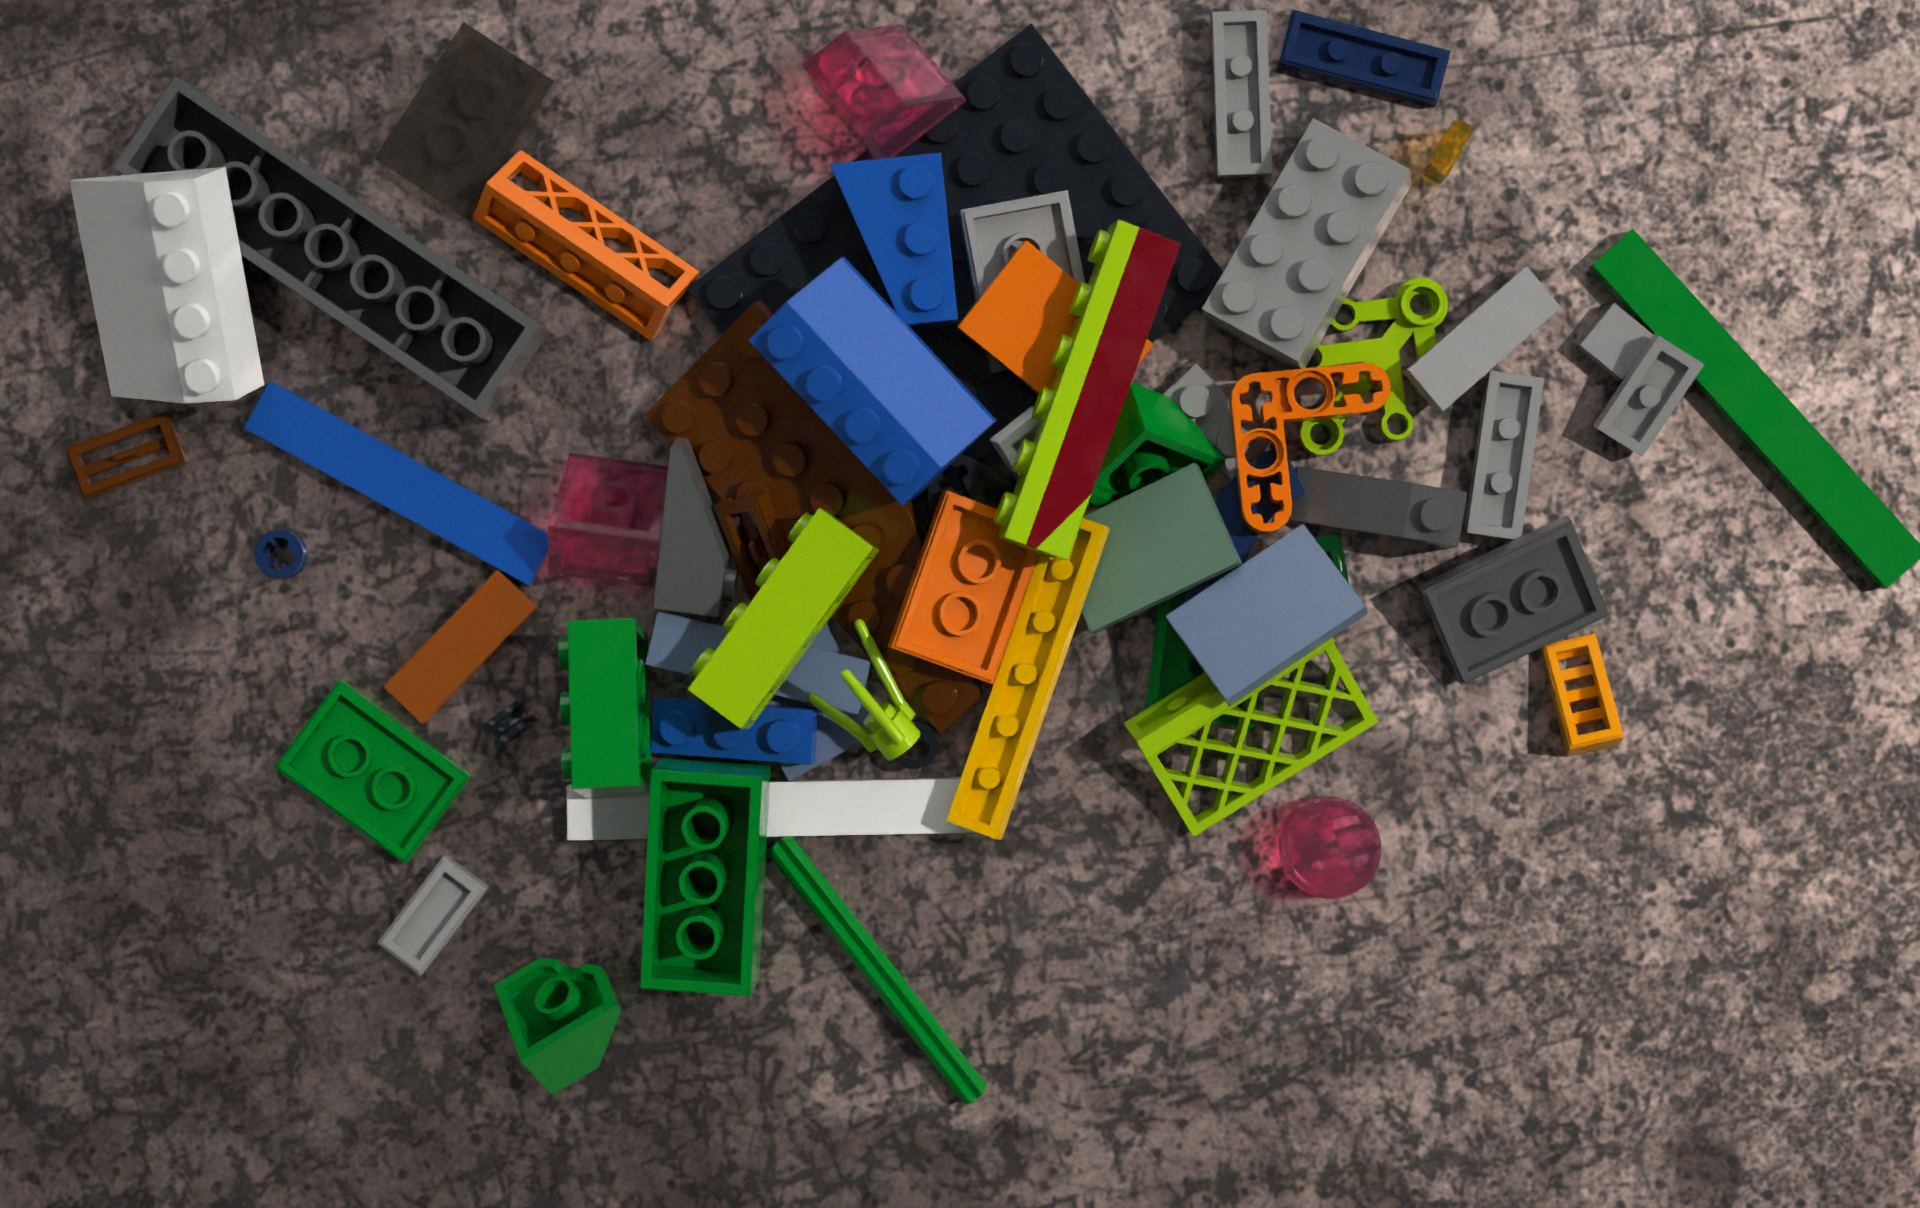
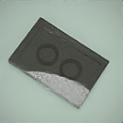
(465, 120)

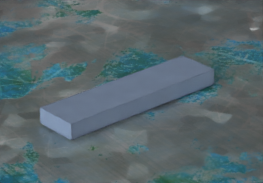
(681, 640)

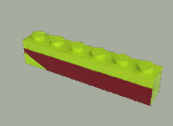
(1087, 389)

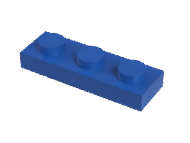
(697, 729)

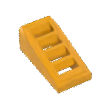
(1606, 712)

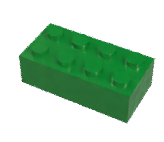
(705, 876)

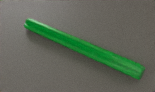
(877, 969)

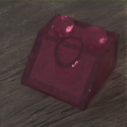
(882, 87)
(607, 520)

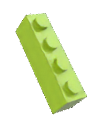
(782, 618)

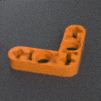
(1285, 409)

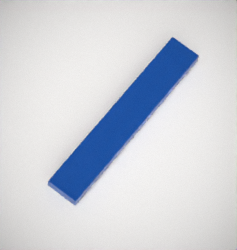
(399, 482)

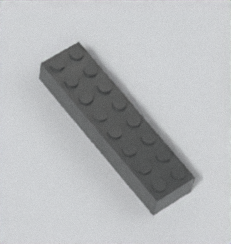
(344, 254)

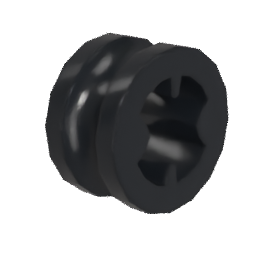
(509, 723)
(929, 736)

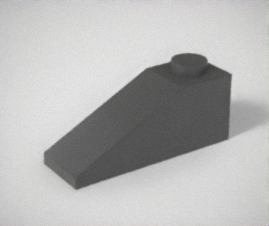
(1380, 507)
(693, 547)

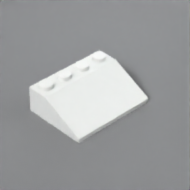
(168, 285)

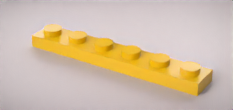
(1025, 685)

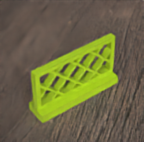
(1199, 703)

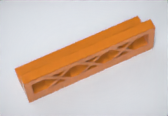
(577, 249)

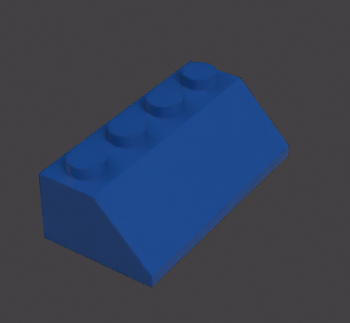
(872, 380)

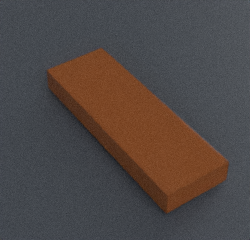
(461, 646)

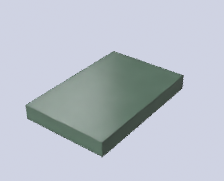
(1157, 547)

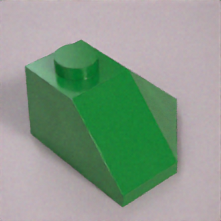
(1149, 444)
(559, 1019)

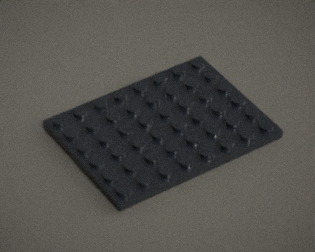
(1014, 138)

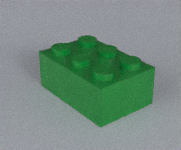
(606, 708)

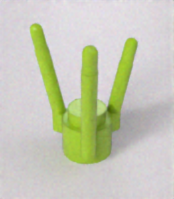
(888, 726)

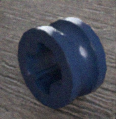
(267, 563)

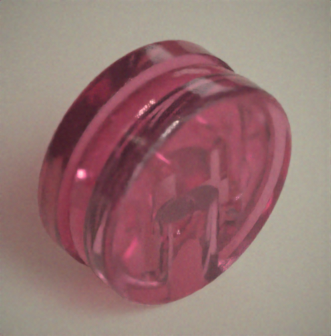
(1329, 846)

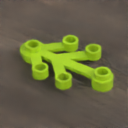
(1381, 352)

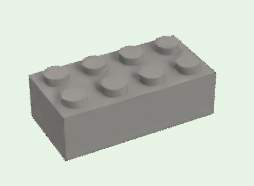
(1307, 245)

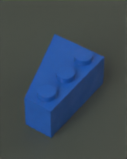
(906, 232)

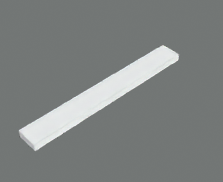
(797, 809)

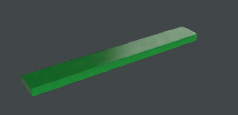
(1760, 410)

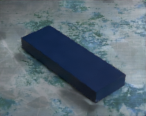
(1364, 58)

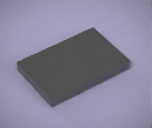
(1513, 600)

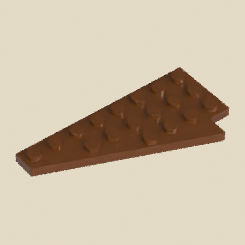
(763, 436)

